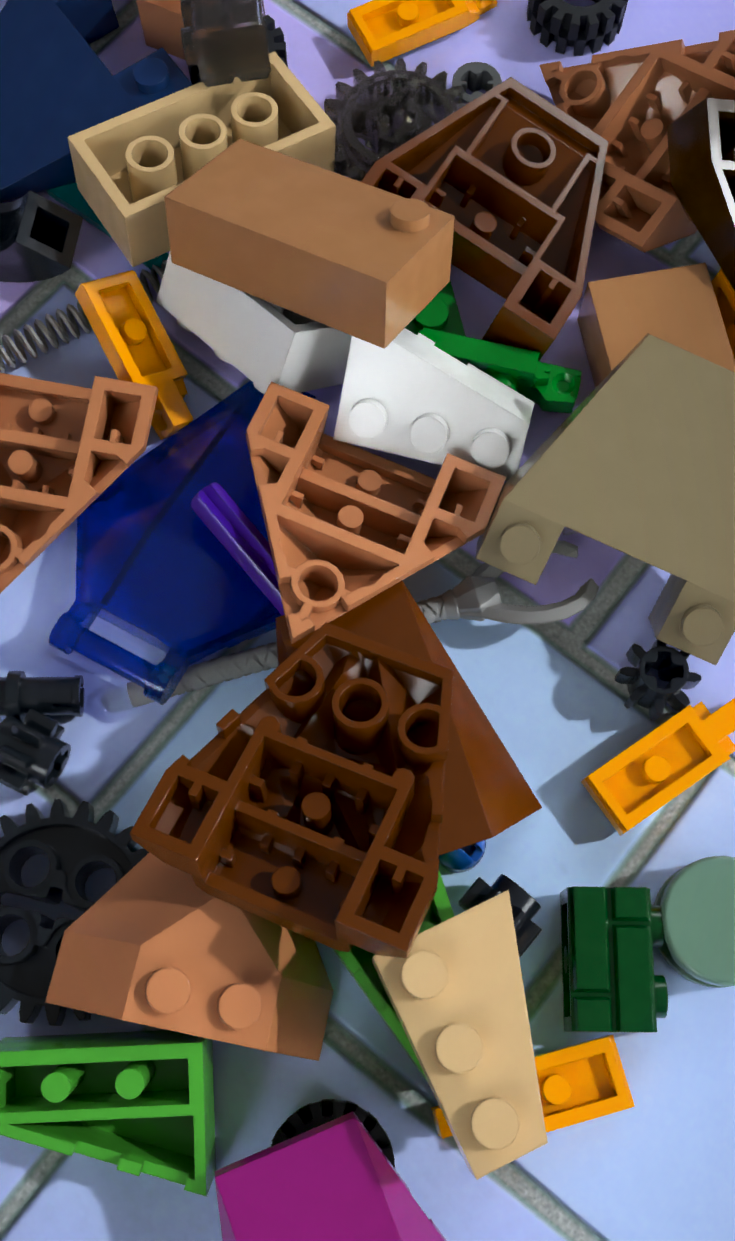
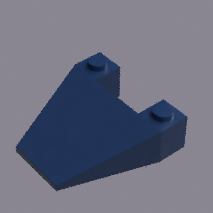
(60, 87)

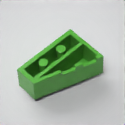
(115, 1098)

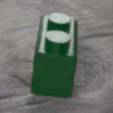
(611, 960)

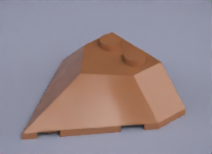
(630, 103)
(60, 455)
(350, 519)
(193, 966)

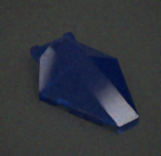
(158, 566)

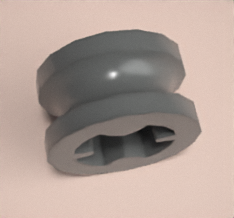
(475, 77)

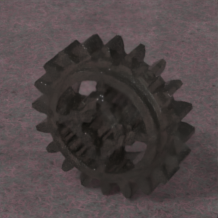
(386, 113)

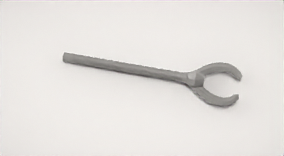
(471, 599)

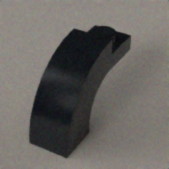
(36, 239)

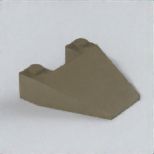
(647, 474)

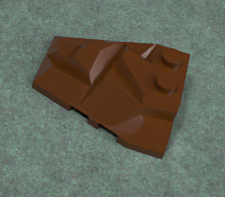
(319, 796)

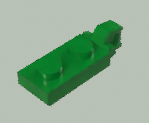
(546, 384)

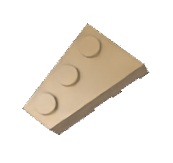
(472, 1032)

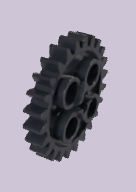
(74, 851)

